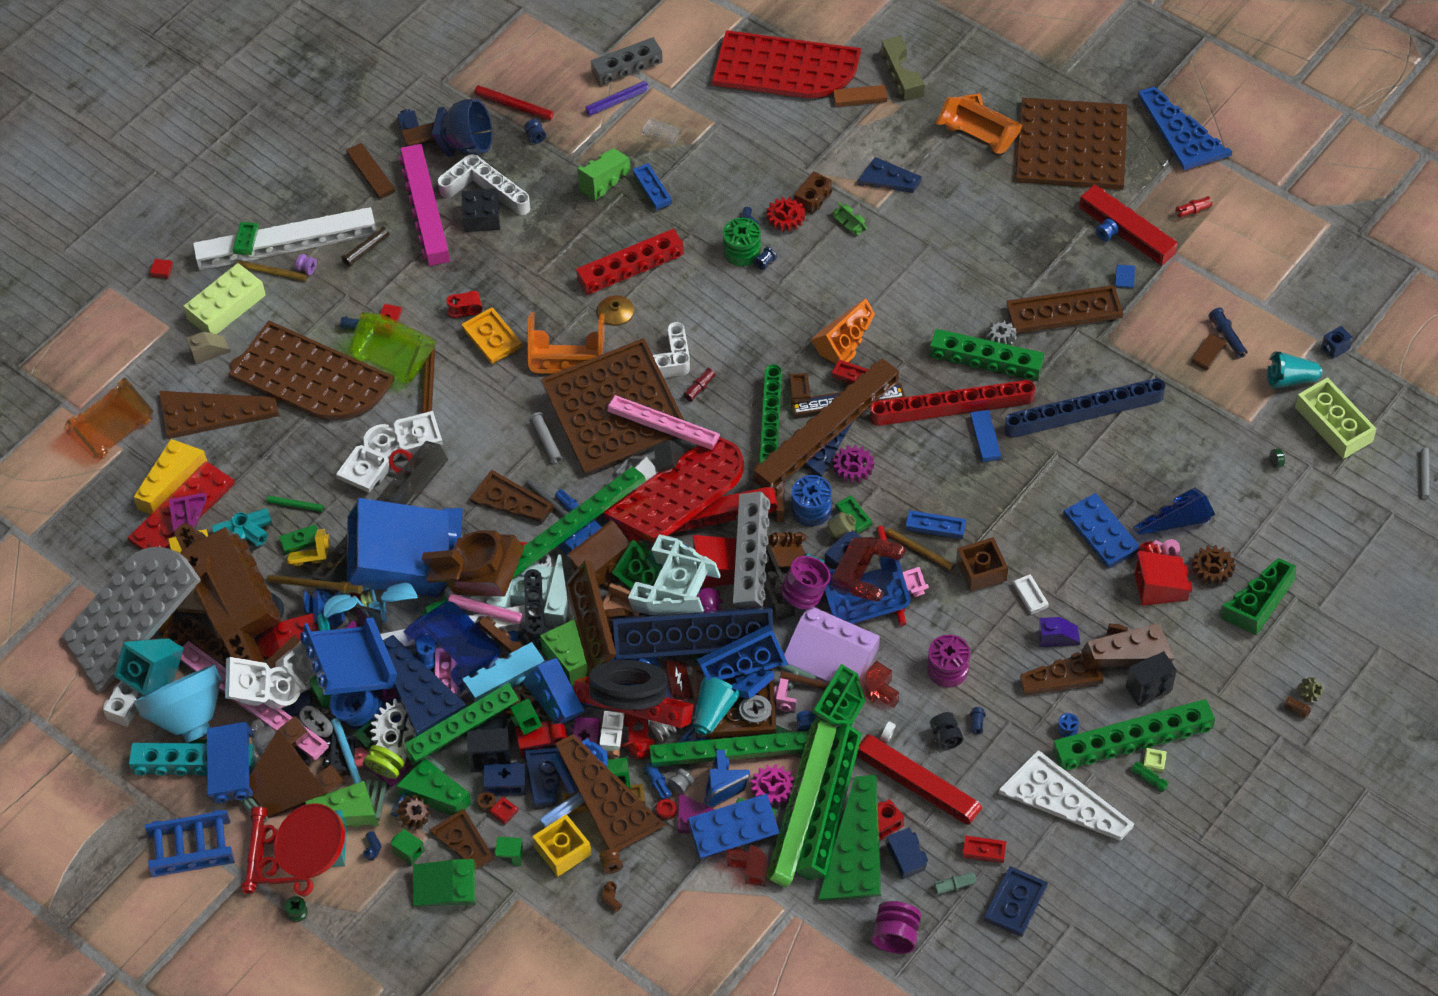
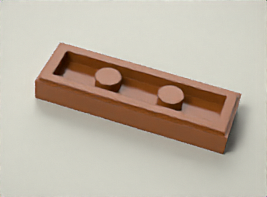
(860, 95)

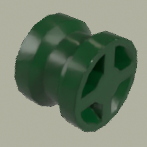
(293, 913)

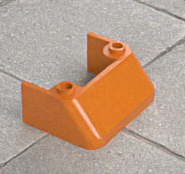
(990, 126)
(555, 358)

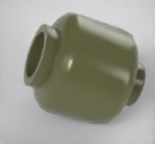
(840, 525)

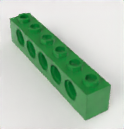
(986, 355)
(460, 723)

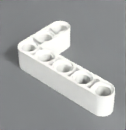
(475, 169)
(678, 361)

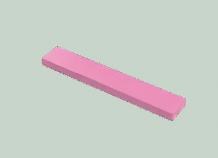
(663, 422)

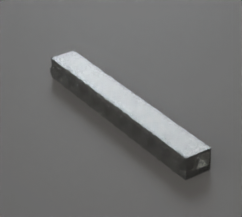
(401, 490)

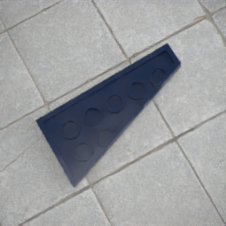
(420, 690)

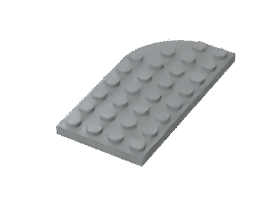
(129, 609)

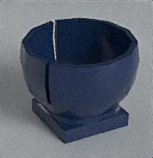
(456, 127)

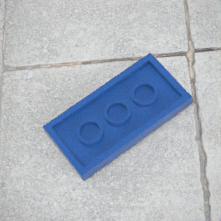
(1102, 530)

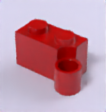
(542, 737)

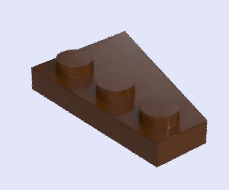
(463, 838)

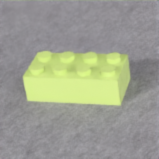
(224, 300)
(1335, 418)

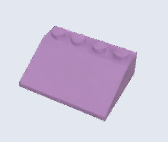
(826, 642)

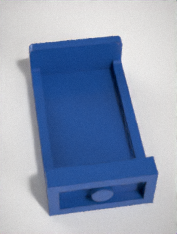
(228, 762)

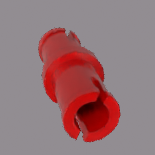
(1193, 206)

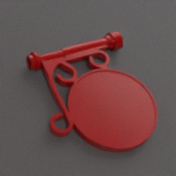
(303, 846)

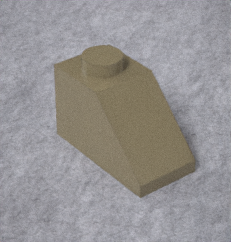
(207, 346)

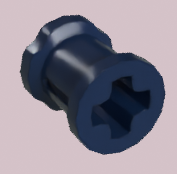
(765, 258)

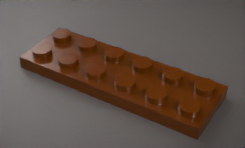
(1064, 309)
(590, 616)

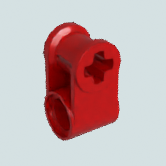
(465, 303)

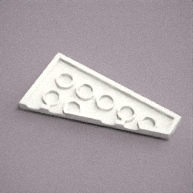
(1055, 791)

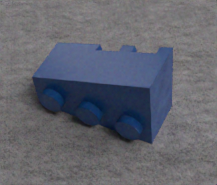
(553, 691)

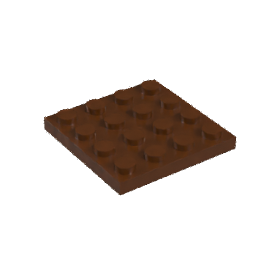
(732, 722)

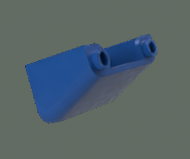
(856, 609)

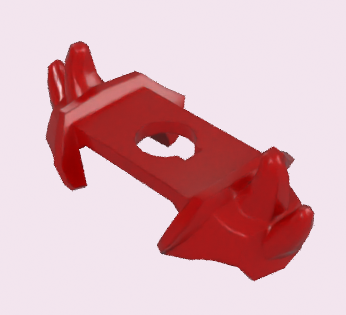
(639, 741)

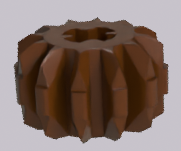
(405, 814)

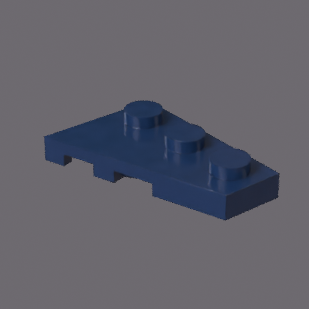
(888, 175)
(542, 775)

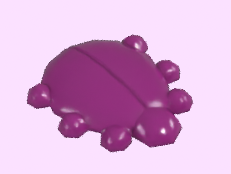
(710, 599)

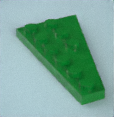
(856, 853)

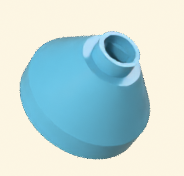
(183, 704)

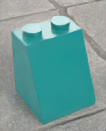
(148, 664)

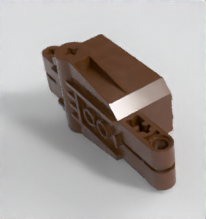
(230, 588)

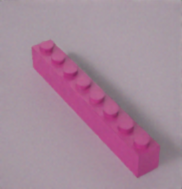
(425, 205)

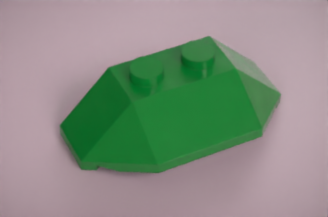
(841, 698)

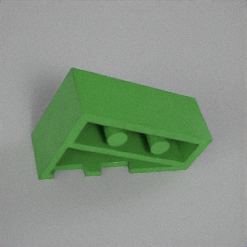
(603, 173)
(567, 648)
(353, 802)

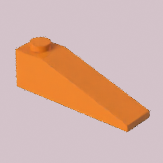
(844, 334)

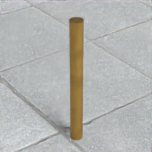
(272, 270)
(920, 549)

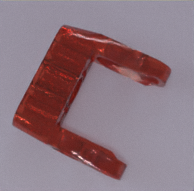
(856, 561)

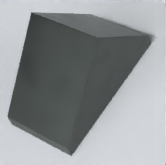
(667, 455)

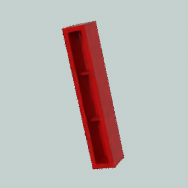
(1131, 226)

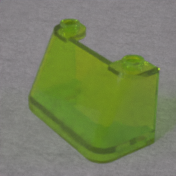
(390, 345)

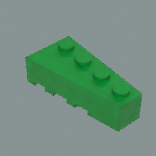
(637, 566)
(1259, 599)

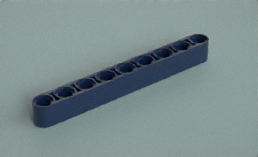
(1084, 407)

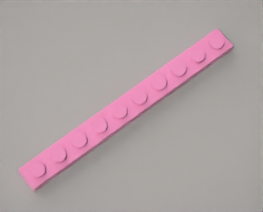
(197, 660)

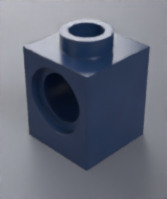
(1337, 342)

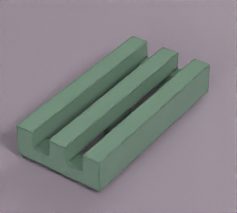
(376, 785)

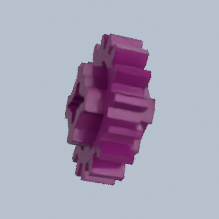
(853, 464)

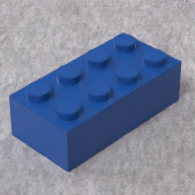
(732, 826)

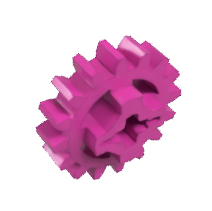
(773, 776)

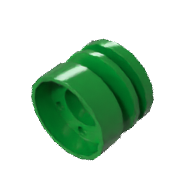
(741, 241)

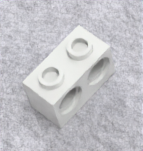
(121, 701)

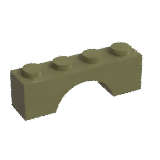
(908, 83)

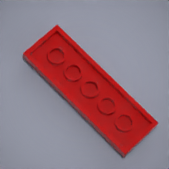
(158, 526)

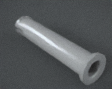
(546, 438)

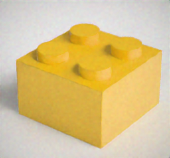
(562, 845)

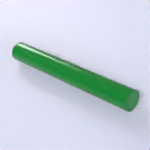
(295, 503)

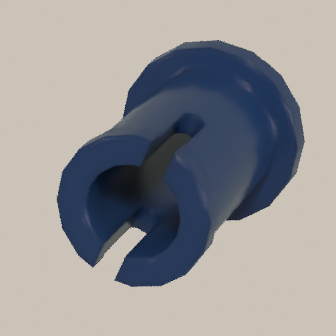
(348, 323)
(977, 717)

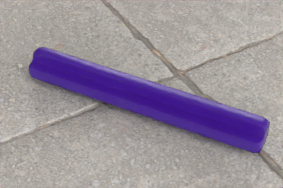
(617, 98)

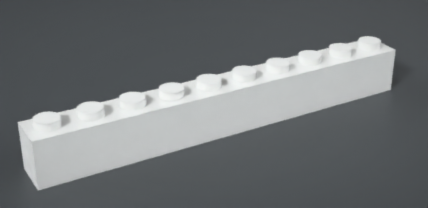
(288, 238)

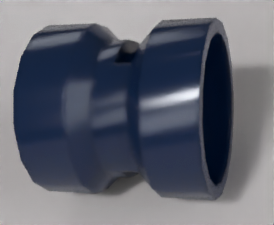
(535, 131)

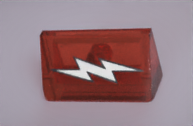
(678, 680)

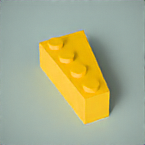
(169, 472)

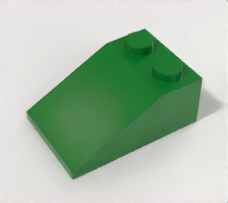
(444, 883)

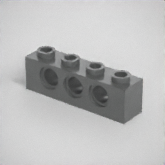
(626, 61)

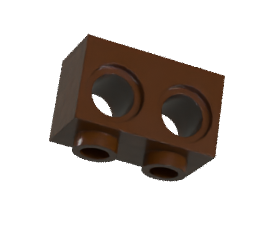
(814, 192)

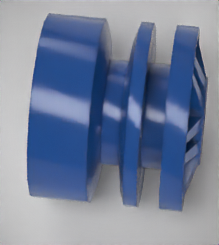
(811, 500)
(356, 707)

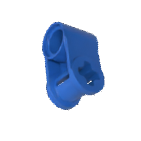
(425, 651)

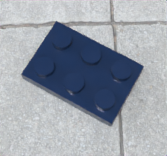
(1015, 901)

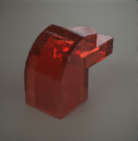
(877, 685)
(753, 861)

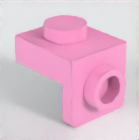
(915, 582)
(782, 701)

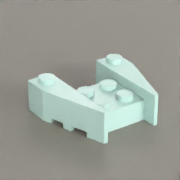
(677, 582)
(553, 593)

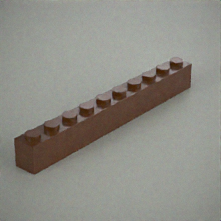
(826, 425)

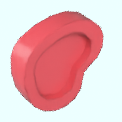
(360, 754)

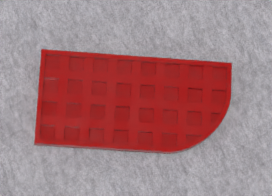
(784, 65)
(680, 492)

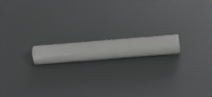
(1425, 473)

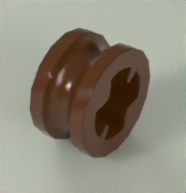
(480, 800)

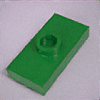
(245, 238)
(851, 507)
(299, 539)

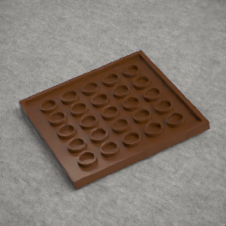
(1072, 143)
(583, 396)

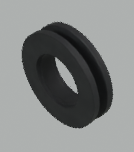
(647, 693)

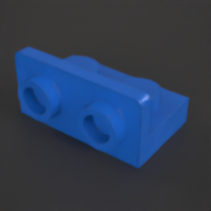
(319, 601)

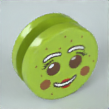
(383, 761)

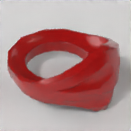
(402, 451)

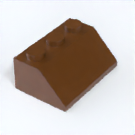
(602, 549)

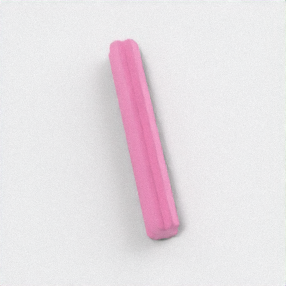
(486, 609)

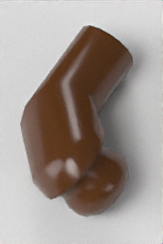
(608, 896)

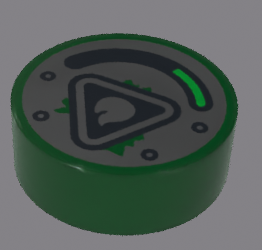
(1277, 458)

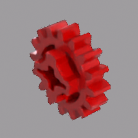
(785, 214)

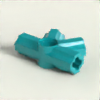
(251, 526)

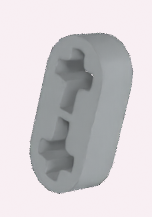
(313, 725)

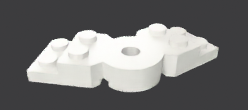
(371, 462)
(258, 684)

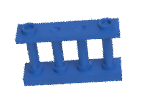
(187, 862)

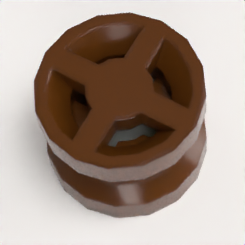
(611, 861)

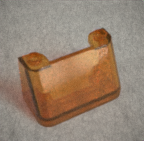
(109, 420)

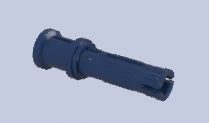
(1224, 326)

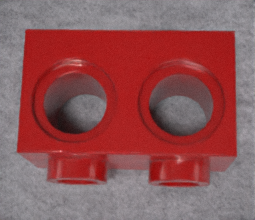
(889, 825)

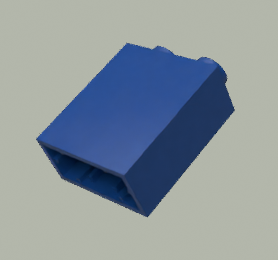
(389, 542)

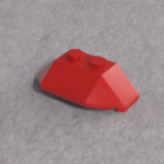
(277, 636)

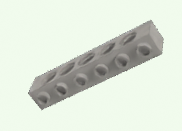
(746, 541)

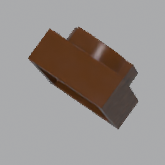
(488, 563)

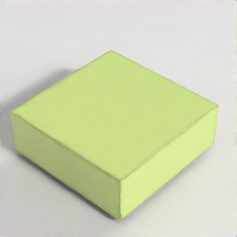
(1155, 759)

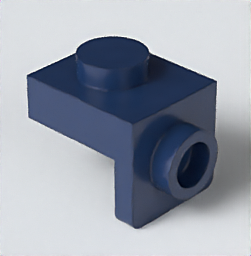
(407, 119)

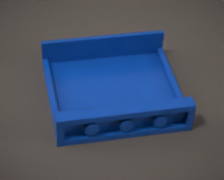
(349, 659)

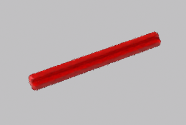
(514, 102)

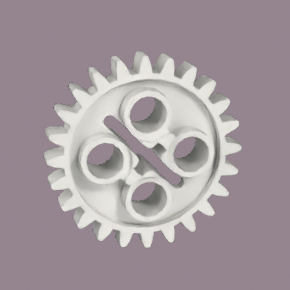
(386, 727)

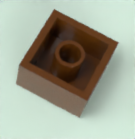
(982, 564)

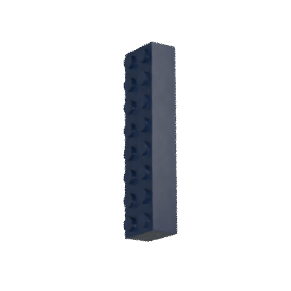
(685, 633)

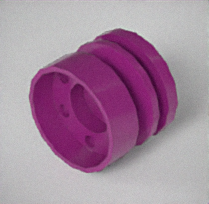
(805, 582)
(948, 660)
(896, 927)

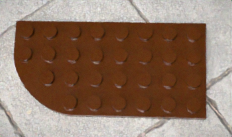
(309, 374)

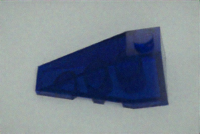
(1187, 510)

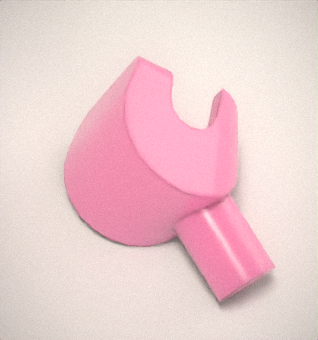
(1169, 547)

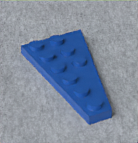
(1182, 133)

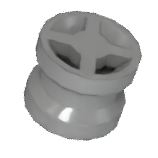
(681, 781)

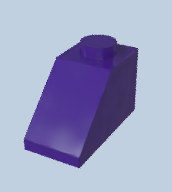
(1057, 632)

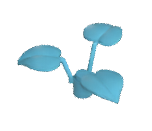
(394, 593)

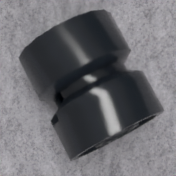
(946, 731)

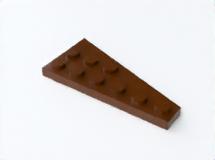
(201, 412)
(610, 802)

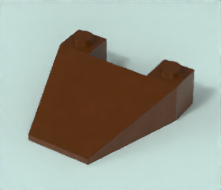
(283, 778)

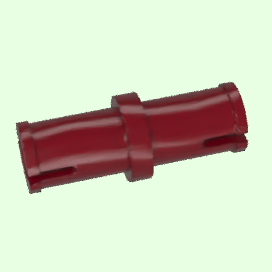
(699, 384)

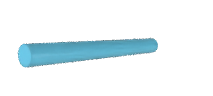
(346, 750)

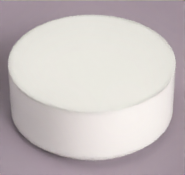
(888, 731)

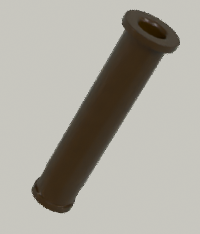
(364, 247)

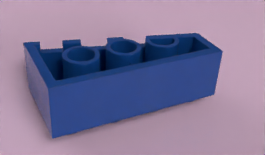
(748, 654)

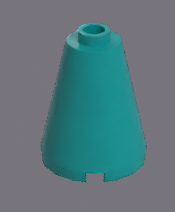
(1291, 370)
(713, 703)

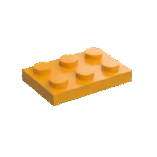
(492, 335)

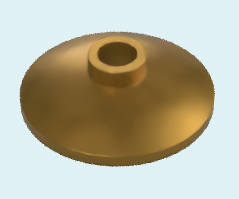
(617, 310)

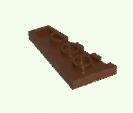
(510, 497)
(1060, 676)

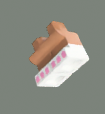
(612, 733)

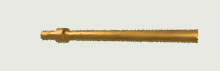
(342, 587)

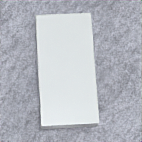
(1030, 594)

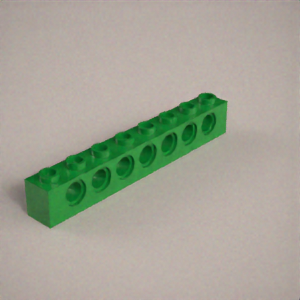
(1141, 726)
(829, 804)

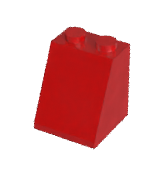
(720, 551)
(1161, 578)

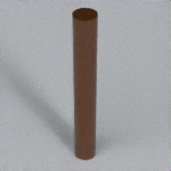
(803, 680)

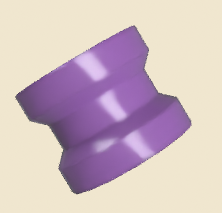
(306, 264)

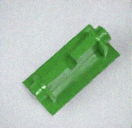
(854, 222)

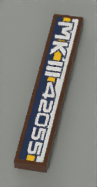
(818, 402)

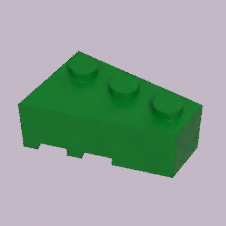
(435, 788)

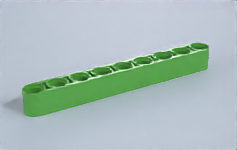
(801, 803)

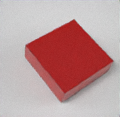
(161, 268)
(503, 810)

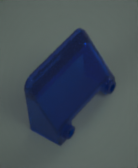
(458, 637)

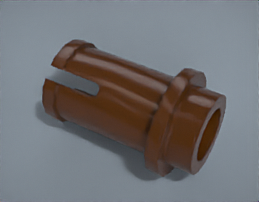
(1297, 707)

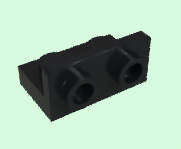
(334, 754)

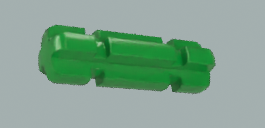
(1150, 776)

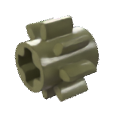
(1310, 689)

